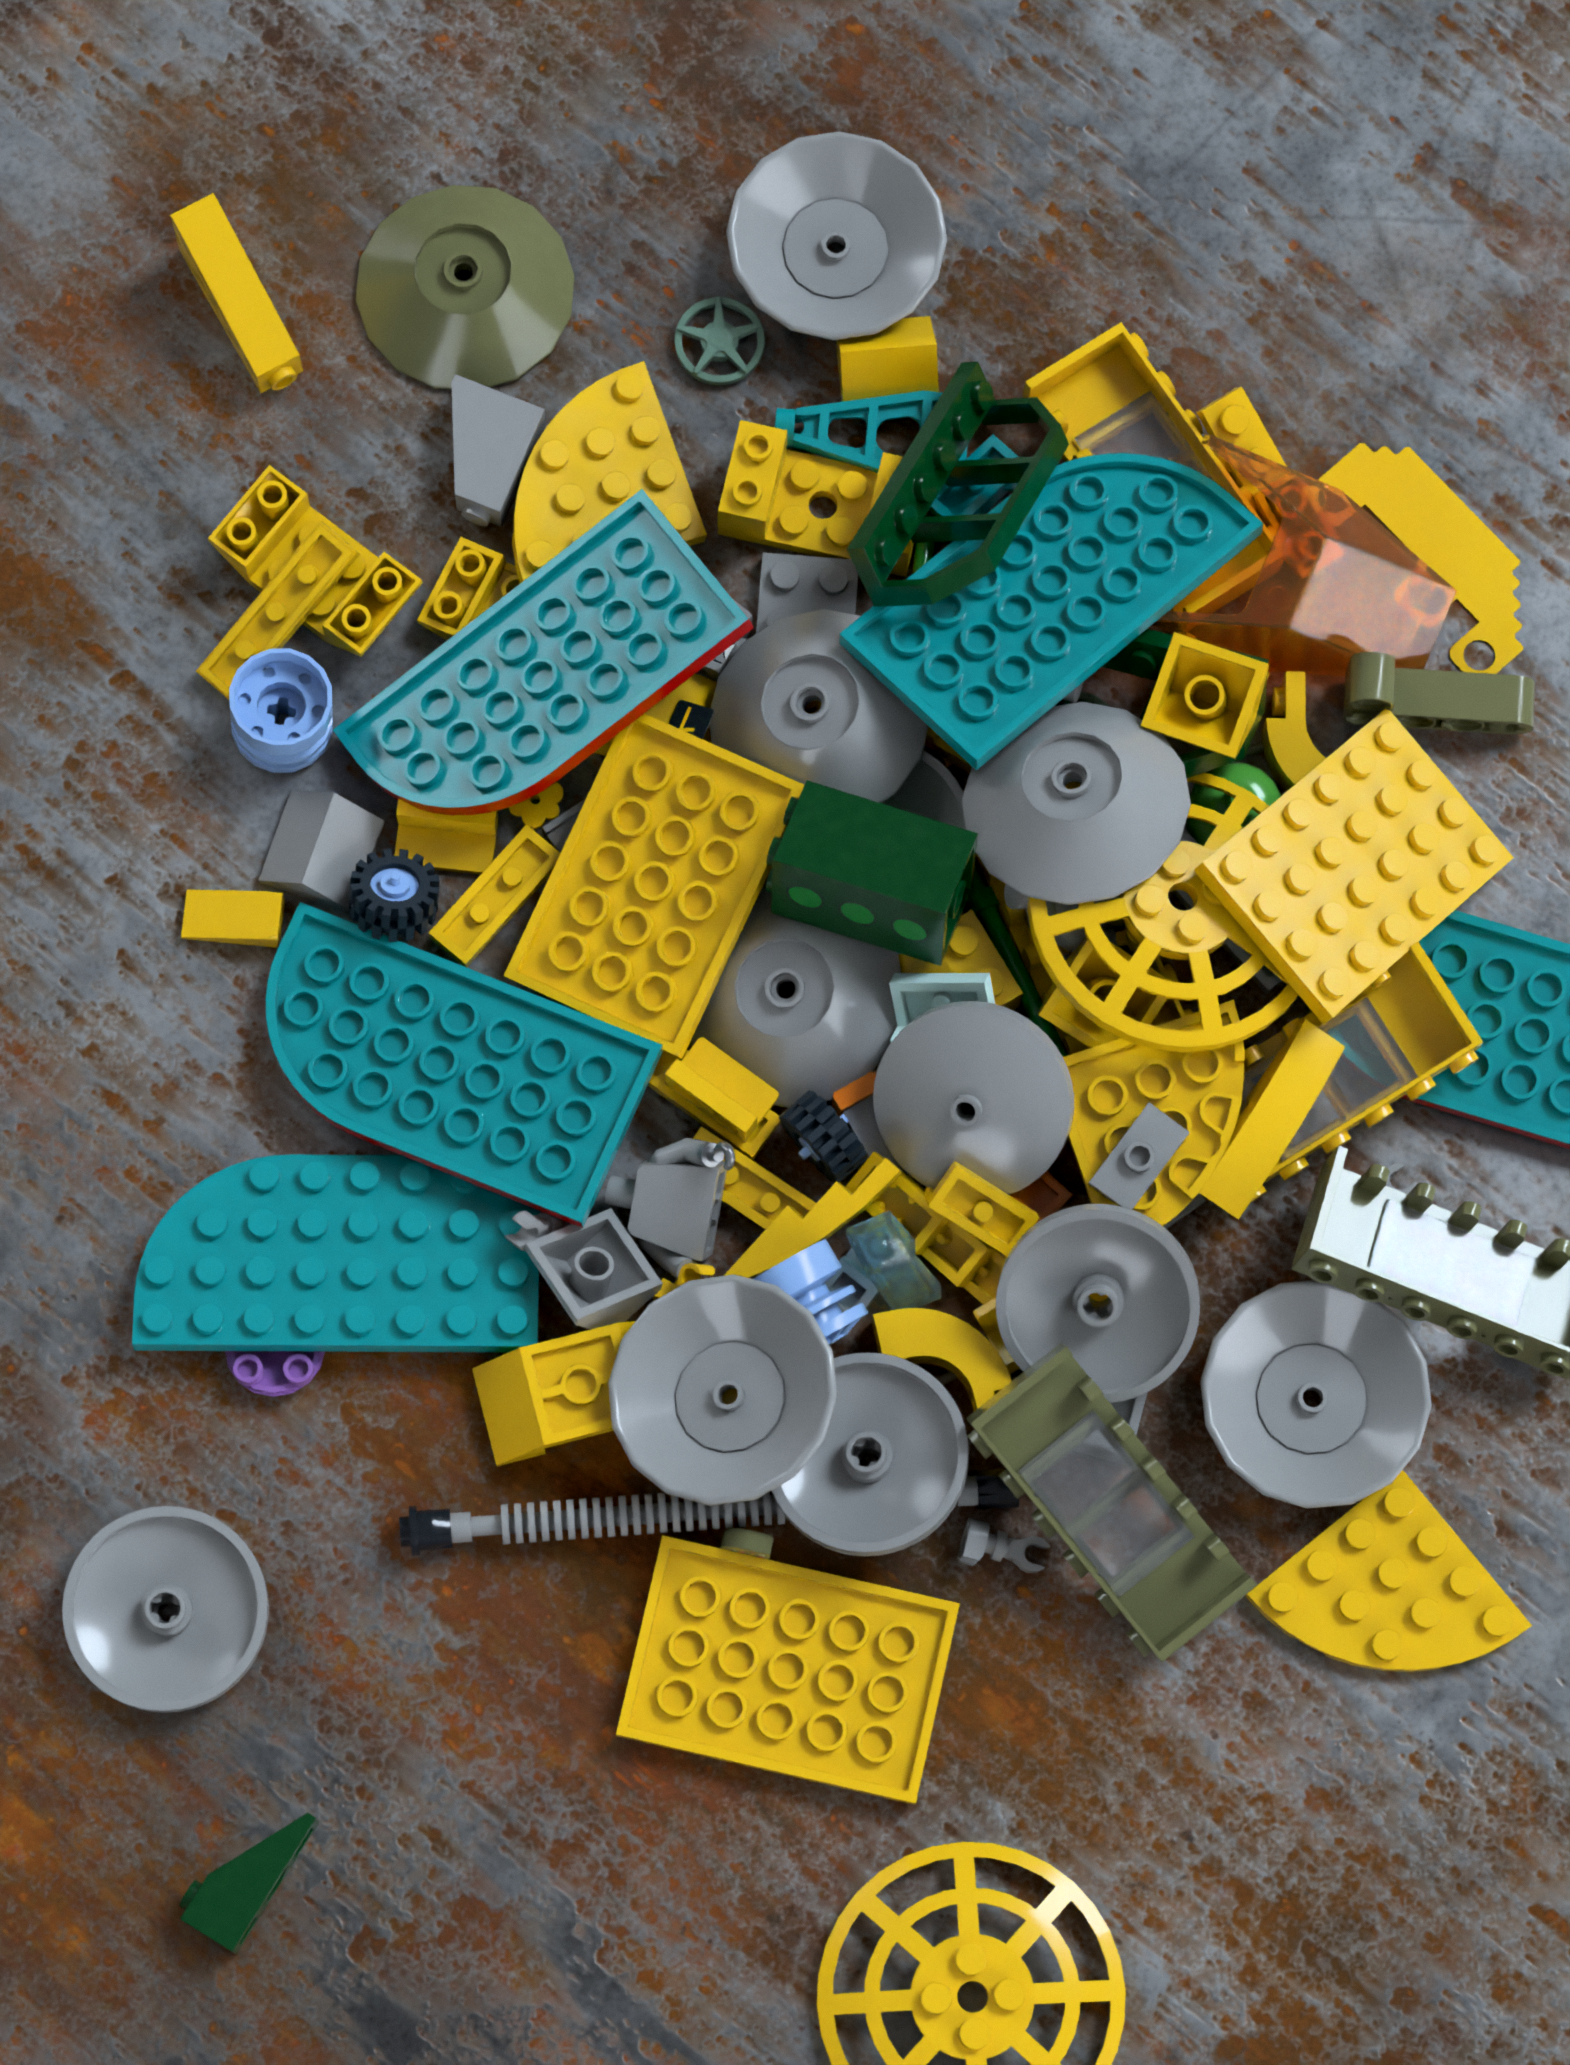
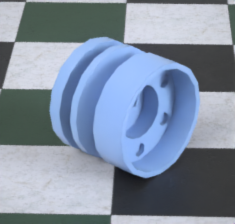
(277, 684)
(804, 1279)

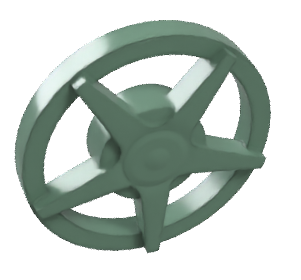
(719, 341)

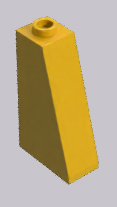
(236, 294)

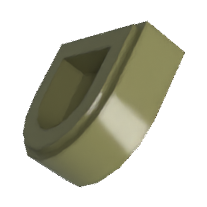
(747, 1542)

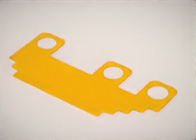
(1444, 536)

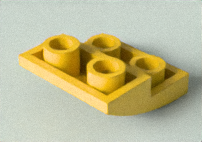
(466, 588)

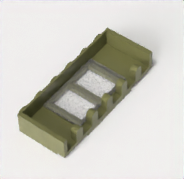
(1438, 1264)
(1108, 1503)

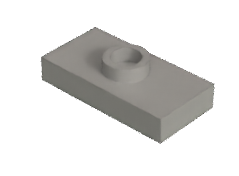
(1139, 1157)

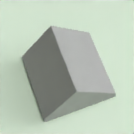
(319, 847)
(595, 1270)

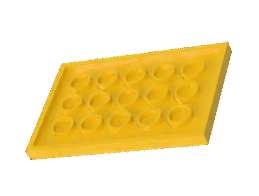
(1354, 865)
(654, 883)
(788, 1670)

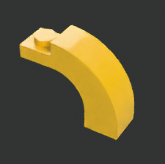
(1286, 739)
(945, 1342)

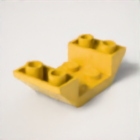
(270, 527)
(548, 1392)

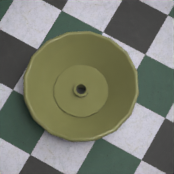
(473, 328)

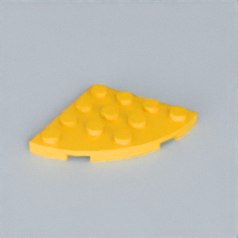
(592, 462)
(1192, 1088)
(1390, 1589)

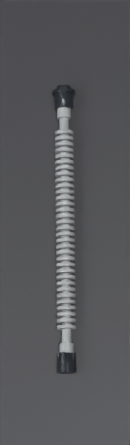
(441, 1528)

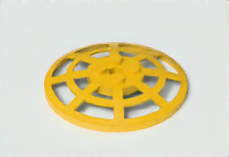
(1170, 934)
(970, 1959)

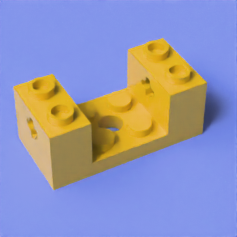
(772, 489)

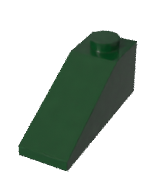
(240, 1890)

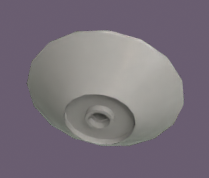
(841, 193)
(855, 742)
(1081, 839)
(824, 1032)
(1348, 1353)
(683, 1360)

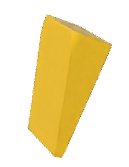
(234, 917)

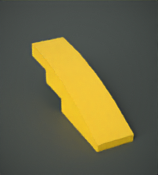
(1272, 1116)
(794, 1233)
(944, 1244)

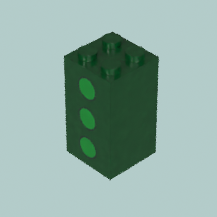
(871, 872)

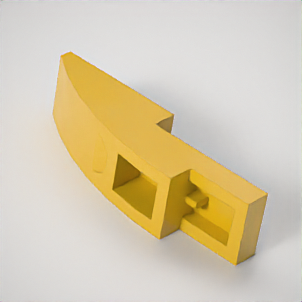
(1237, 422)

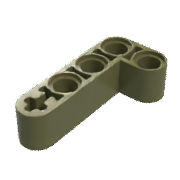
(1437, 697)

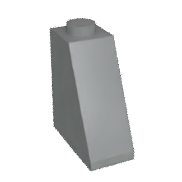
(490, 448)

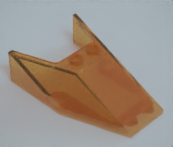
(1327, 584)

